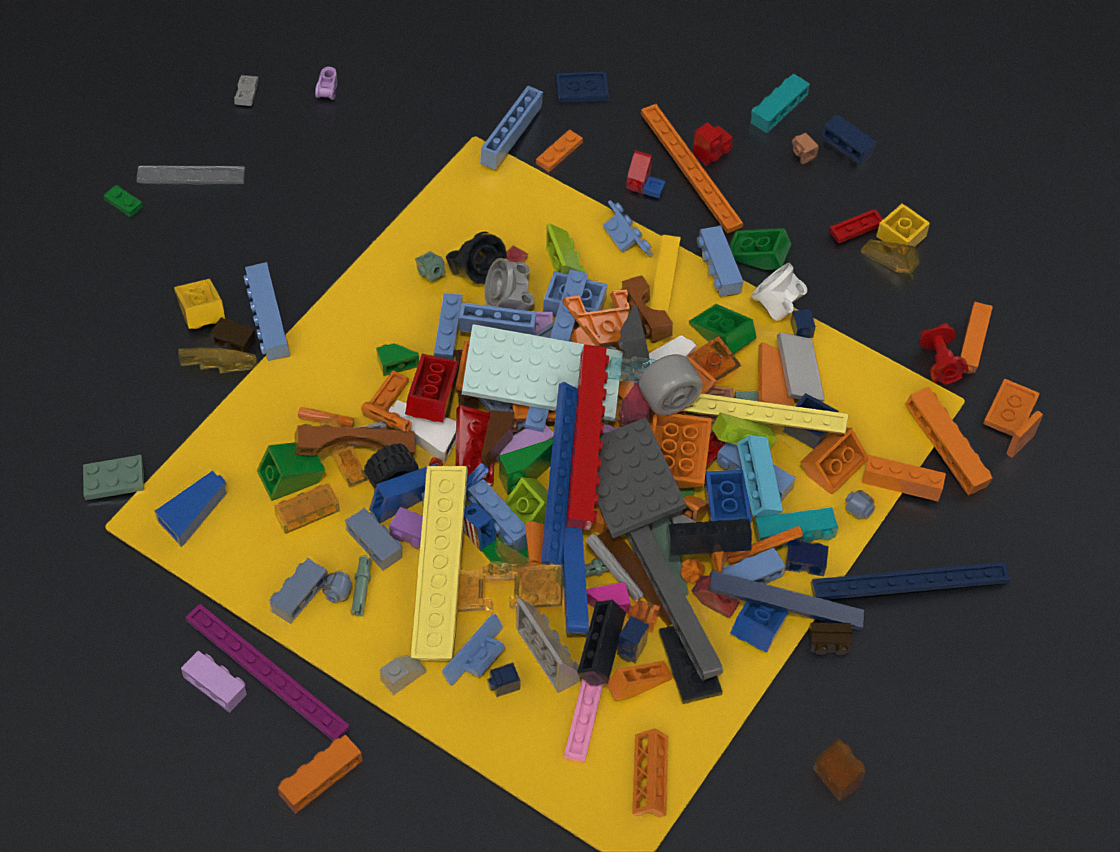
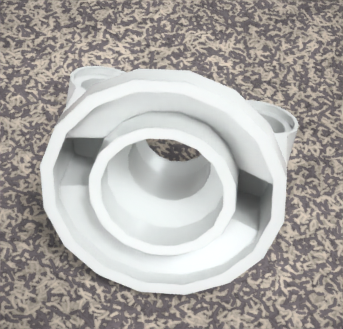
(780, 291)

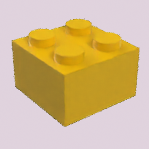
(903, 227)

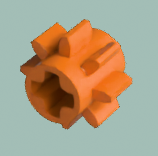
(692, 570)

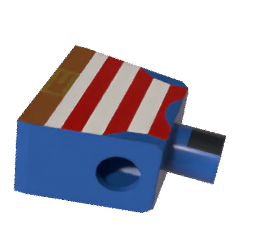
(478, 526)

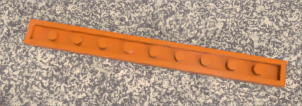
(692, 169)

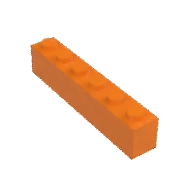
(948, 441)

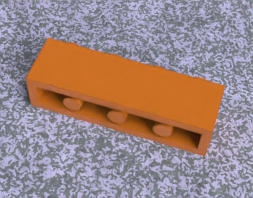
(903, 478)
(320, 773)

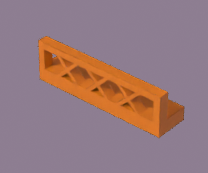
(654, 770)

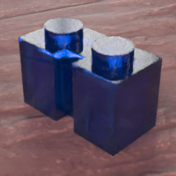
(806, 557)

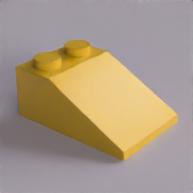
(199, 303)

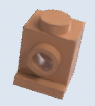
(805, 147)

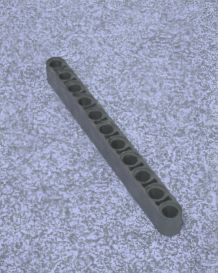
(675, 603)

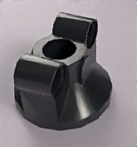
(476, 257)

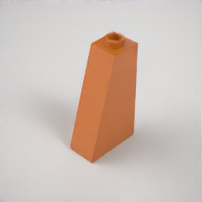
(975, 335)

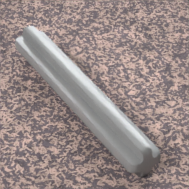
(614, 566)

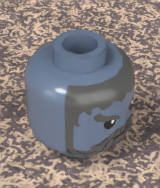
(860, 504)
(337, 586)

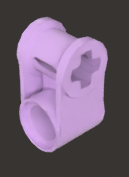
(327, 83)

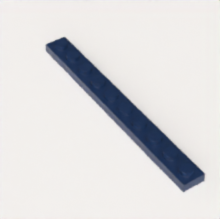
(910, 581)

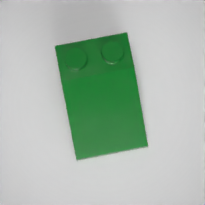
(761, 248)
(729, 325)
(524, 462)

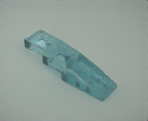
(627, 369)

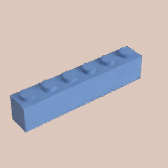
(511, 127)
(267, 311)

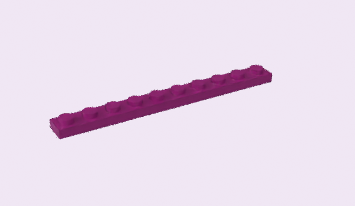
(267, 673)

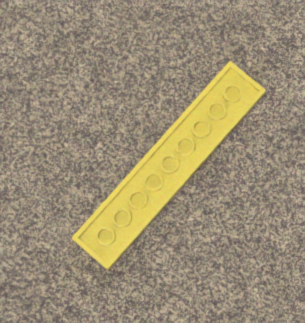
(439, 563)

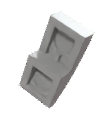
(246, 90)

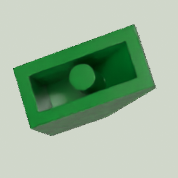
(396, 358)

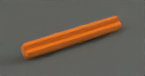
(766, 544)

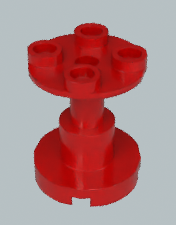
(947, 367)

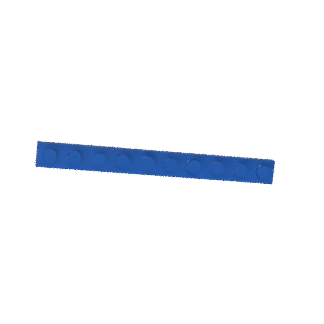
(559, 475)

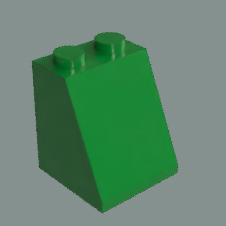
(287, 473)

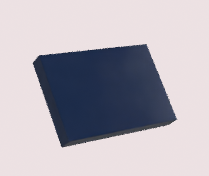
(582, 86)

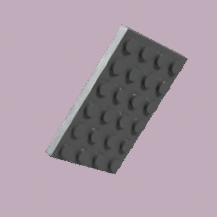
(635, 479)

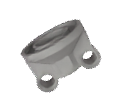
(508, 285)

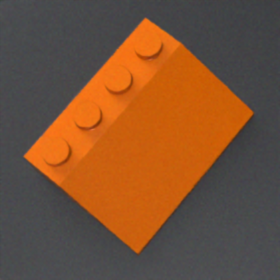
(684, 446)

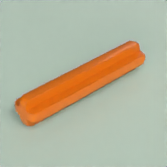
(316, 415)

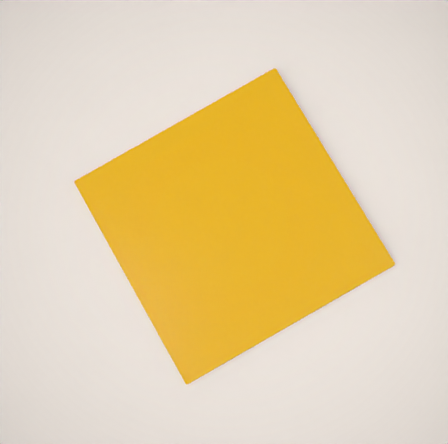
(333, 367)

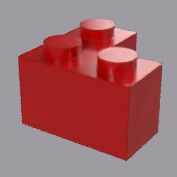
(711, 143)

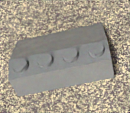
(545, 646)

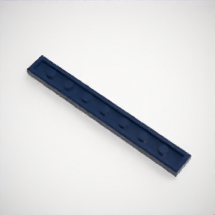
(784, 600)

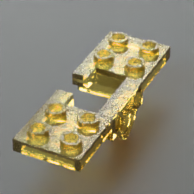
(535, 584)

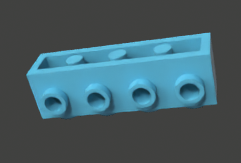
(759, 476)

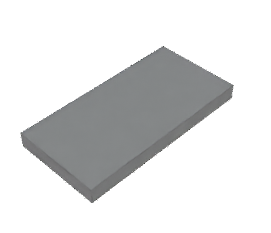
(799, 366)

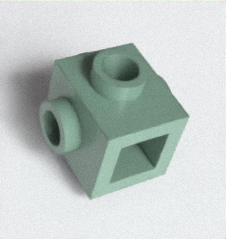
(430, 266)

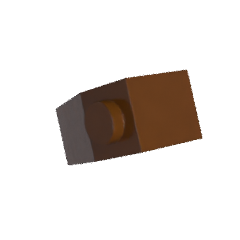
(498, 434)

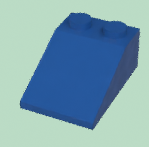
(726, 495)
(758, 625)

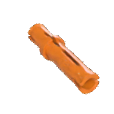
(392, 419)

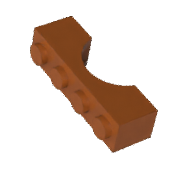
(655, 323)

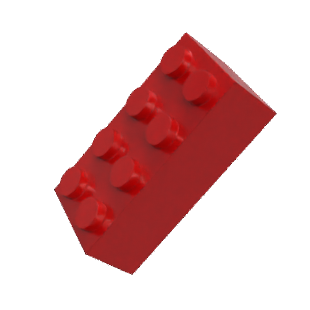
(432, 388)

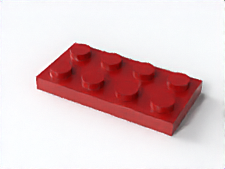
(470, 437)

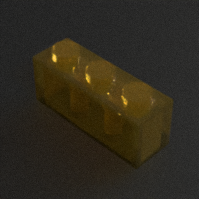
(307, 508)

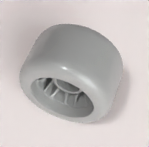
(670, 384)

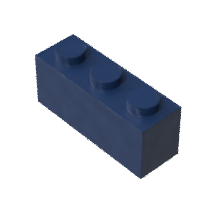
(848, 139)

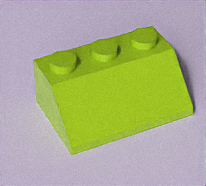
(561, 250)

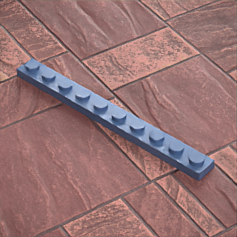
(561, 330)

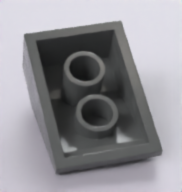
(633, 337)

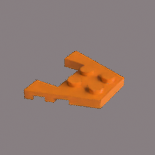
(602, 325)

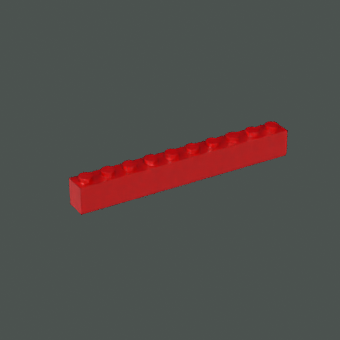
(587, 437)

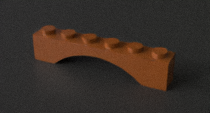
(314, 439)

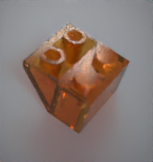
(840, 769)

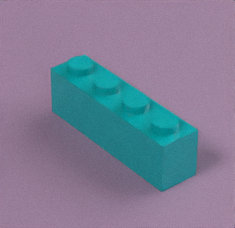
(779, 103)
(814, 523)

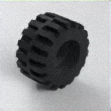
(389, 463)

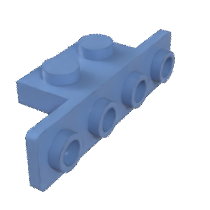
(622, 232)
(477, 652)

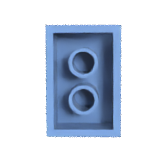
(592, 298)

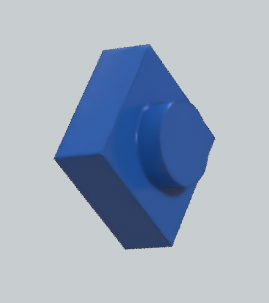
(653, 187)

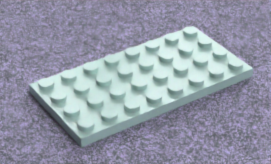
(526, 369)

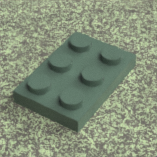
(113, 477)

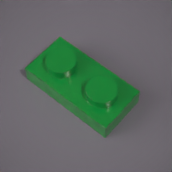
(123, 200)

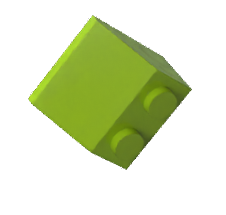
(528, 500)

